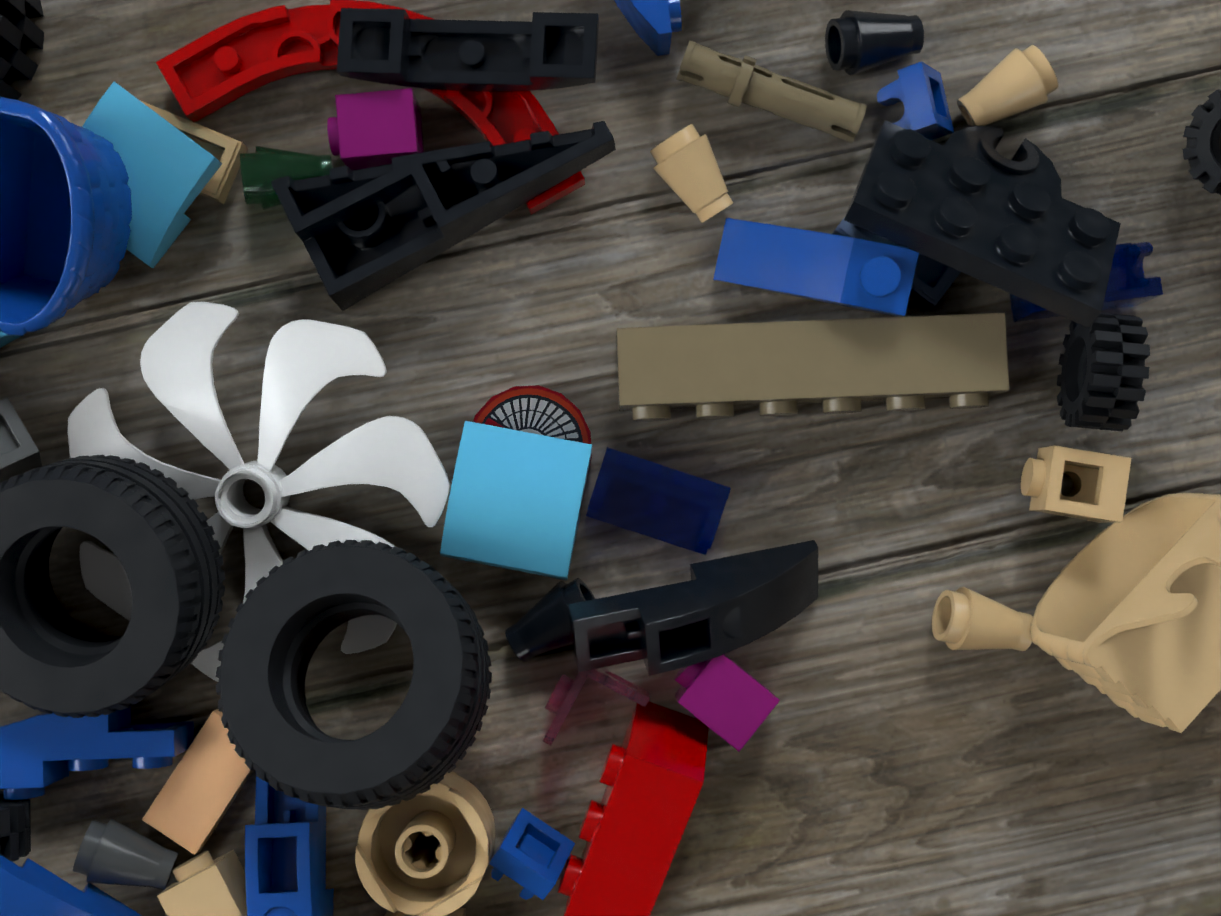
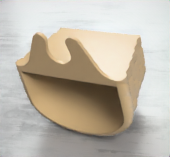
(1144, 610)

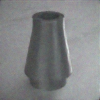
(123, 857)

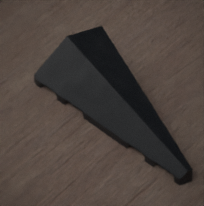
(396, 216)

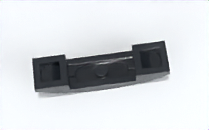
(468, 54)

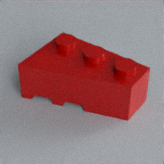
(640, 817)

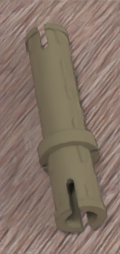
(770, 91)

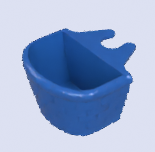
(59, 215)

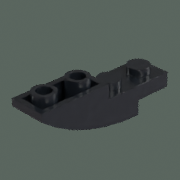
(698, 619)

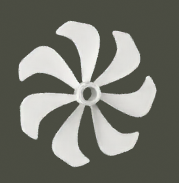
(297, 367)

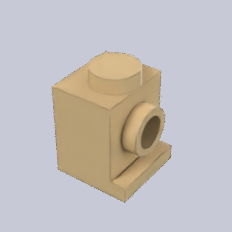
(1097, 479)

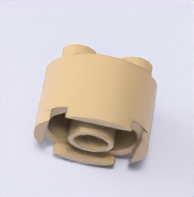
(422, 879)

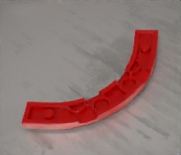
(306, 40)

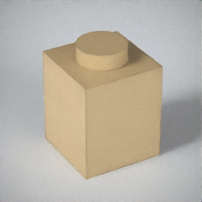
(207, 887)

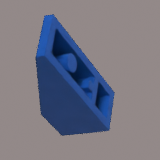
(817, 266)

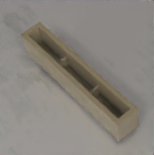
(812, 363)

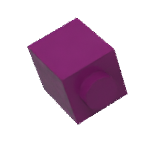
(375, 127)
(725, 698)

